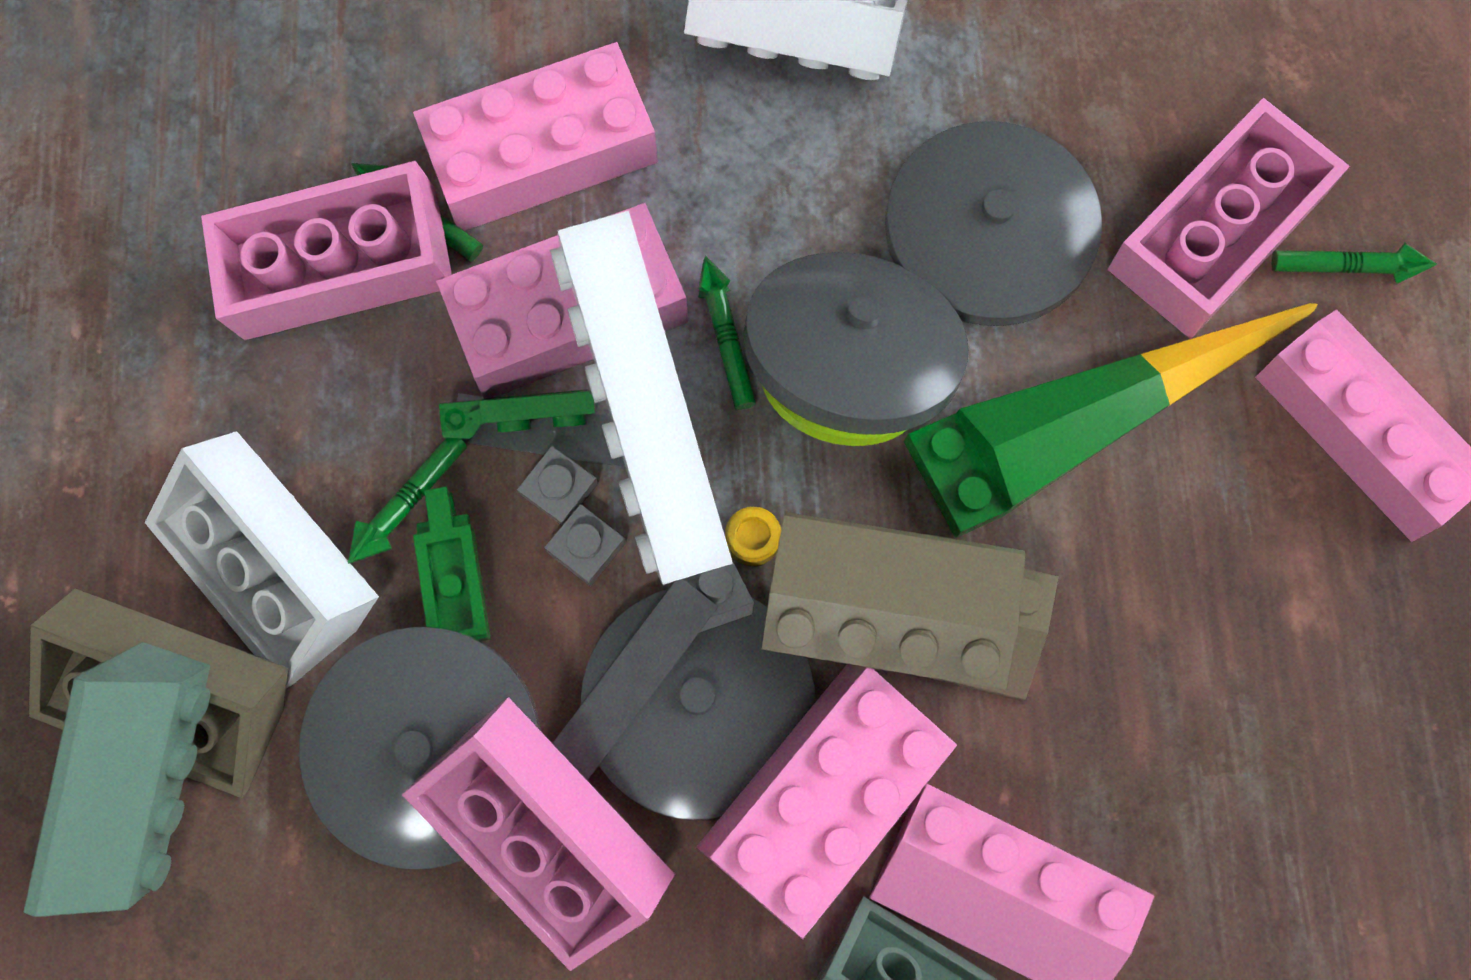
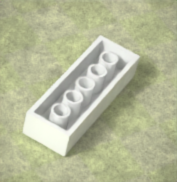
(643, 398)

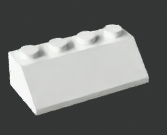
(819, 32)
(258, 555)

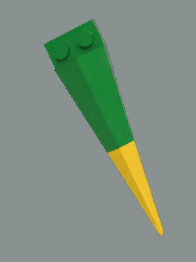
(1020, 443)

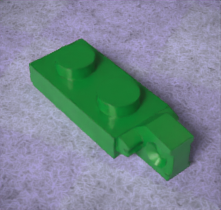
(514, 413)
(450, 569)

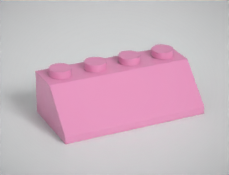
(1373, 425)
(541, 836)
(1009, 893)

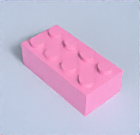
(538, 136)
(1226, 217)
(326, 251)
(518, 319)
(827, 797)

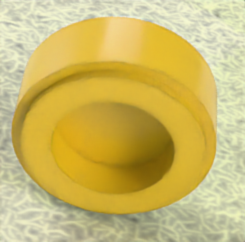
(752, 536)

